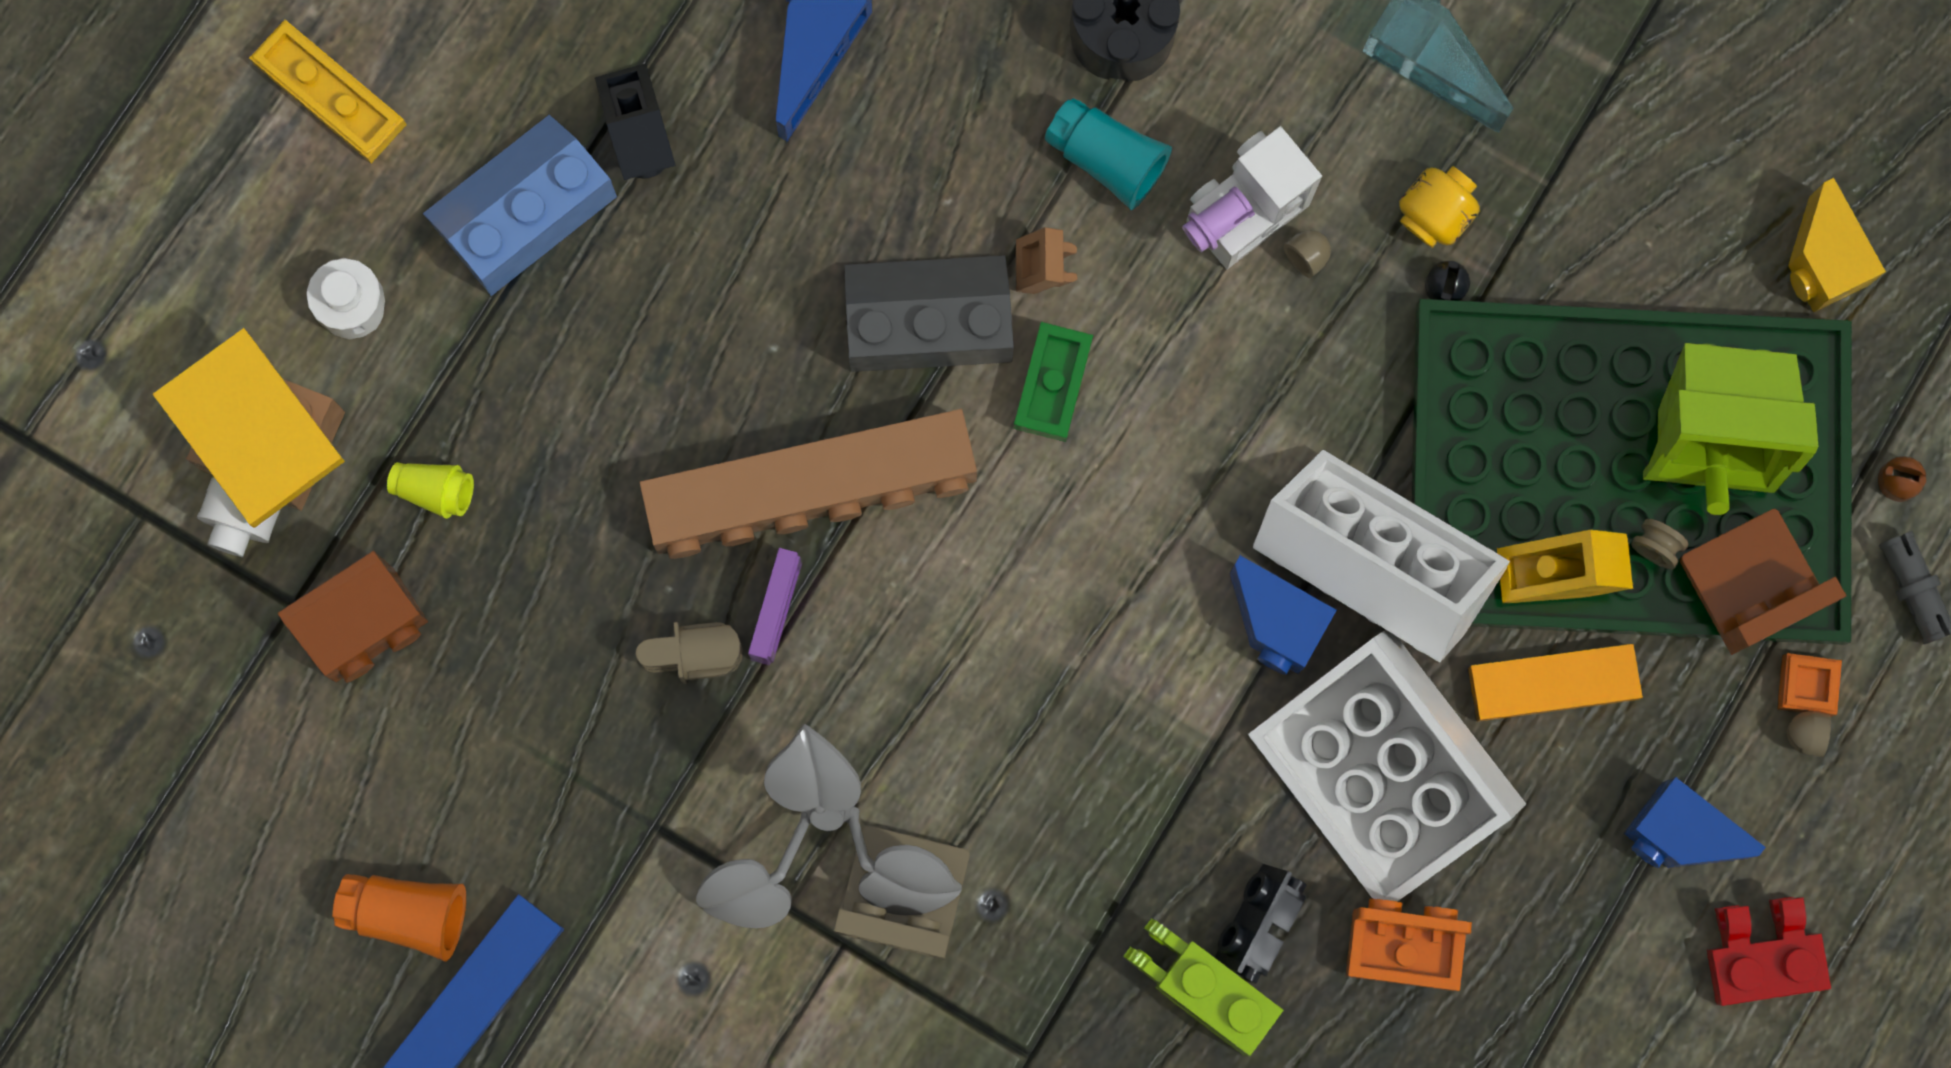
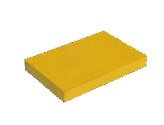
(248, 428)

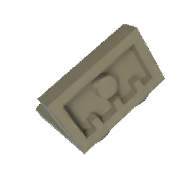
(919, 933)

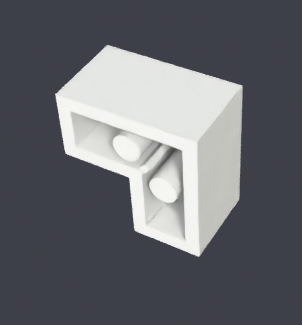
(1275, 182)

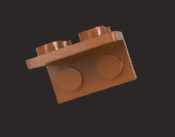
(1756, 581)

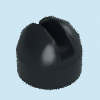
(1437, 277)

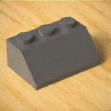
(928, 313)

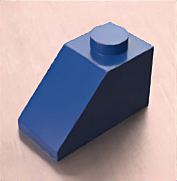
(1278, 617)
(1687, 830)

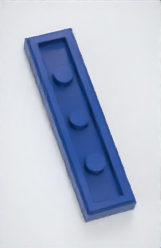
(479, 989)

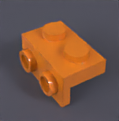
(1407, 946)

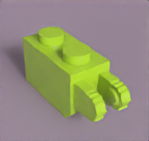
(1208, 991)

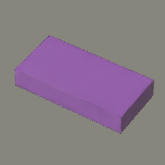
(775, 607)

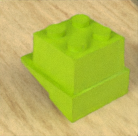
(1732, 422)

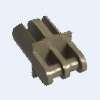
(694, 652)

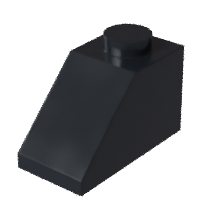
(635, 122)

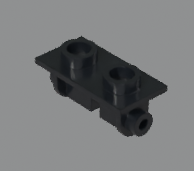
(1269, 899)

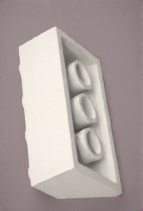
(1379, 554)

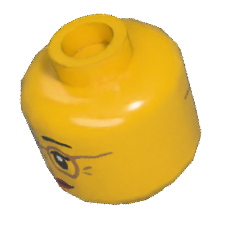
(1439, 206)

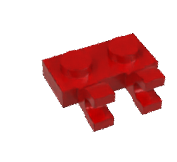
(1767, 968)

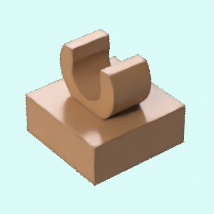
(1041, 261)

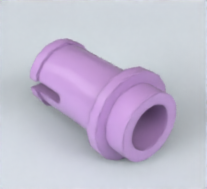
(1217, 220)

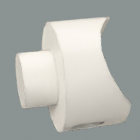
(346, 298)
(230, 528)

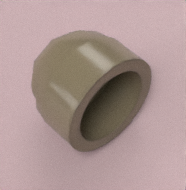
(1308, 252)
(1810, 733)

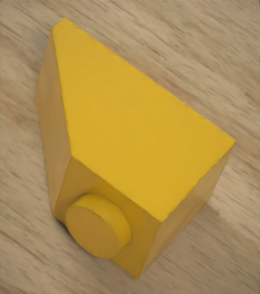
(1831, 251)
(1566, 567)

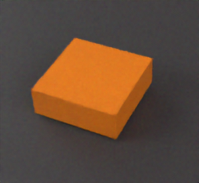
(1809, 684)

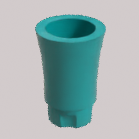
(1108, 151)

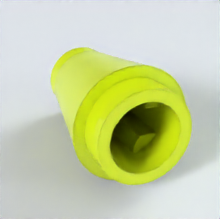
(433, 487)

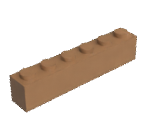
(809, 483)

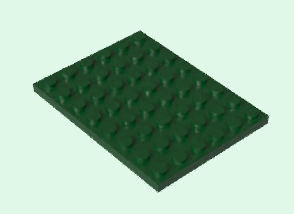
(1551, 415)

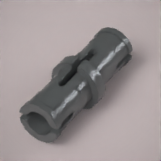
(1917, 587)

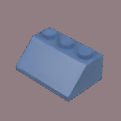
(521, 204)

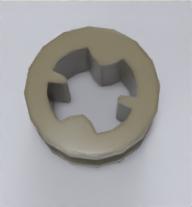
(1659, 543)

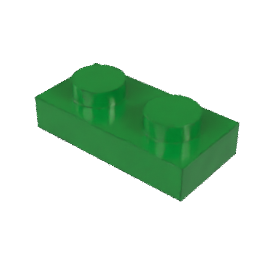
(1053, 381)

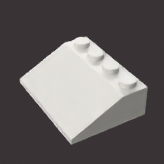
(1387, 769)

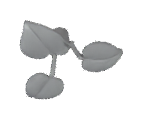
(824, 787)

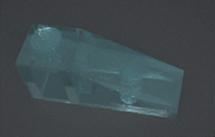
(1432, 51)

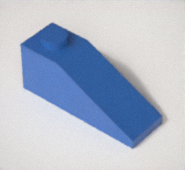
(814, 44)

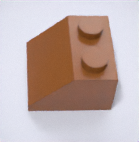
(355, 618)

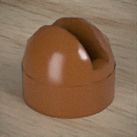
(1901, 488)

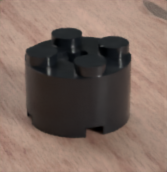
(1123, 48)

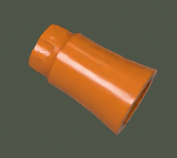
(402, 912)

